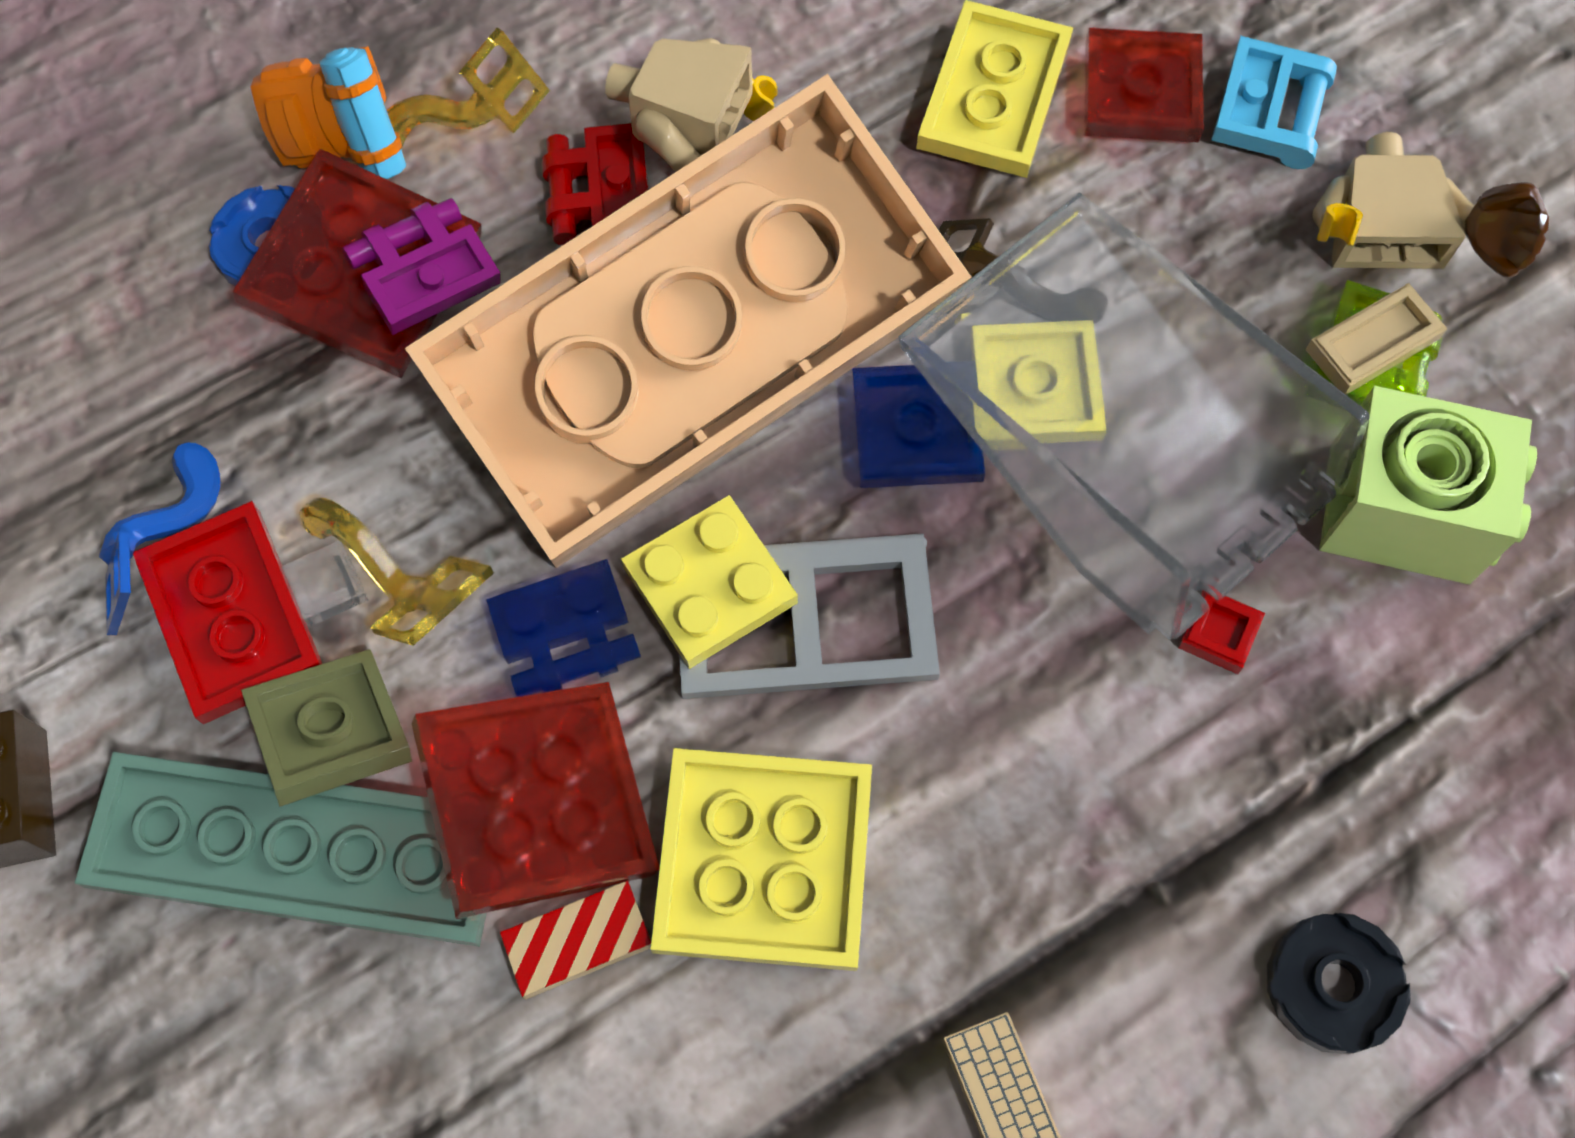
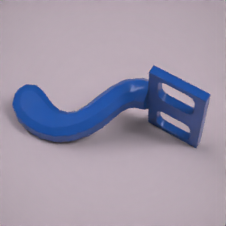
(201, 487)

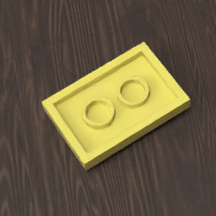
(995, 88)

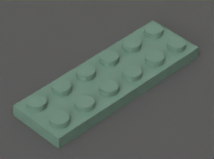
(229, 845)

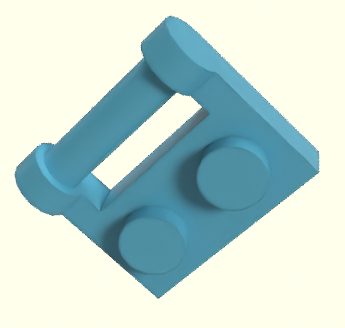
(1256, 96)

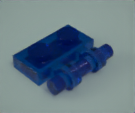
(558, 613)

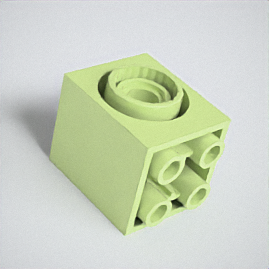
(1433, 487)

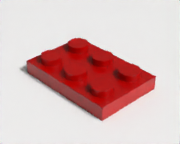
(225, 609)

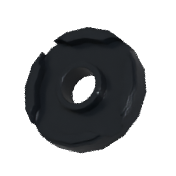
(1307, 1009)

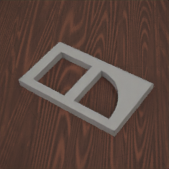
(800, 564)

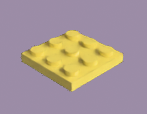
(763, 860)

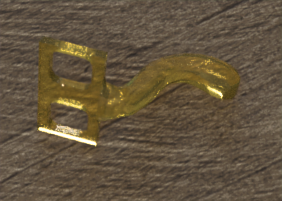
(486, 101)
(326, 518)

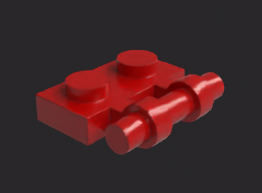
(614, 171)

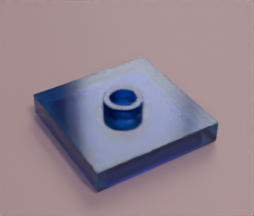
(909, 432)

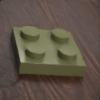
(326, 727)

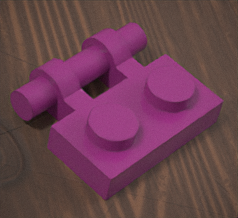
(427, 278)

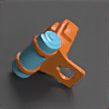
(330, 109)

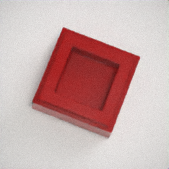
(1223, 633)

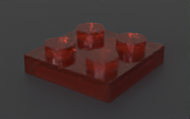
(1144, 85)

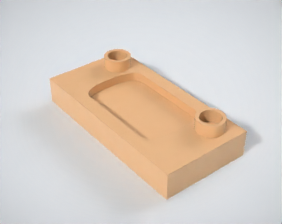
(689, 319)

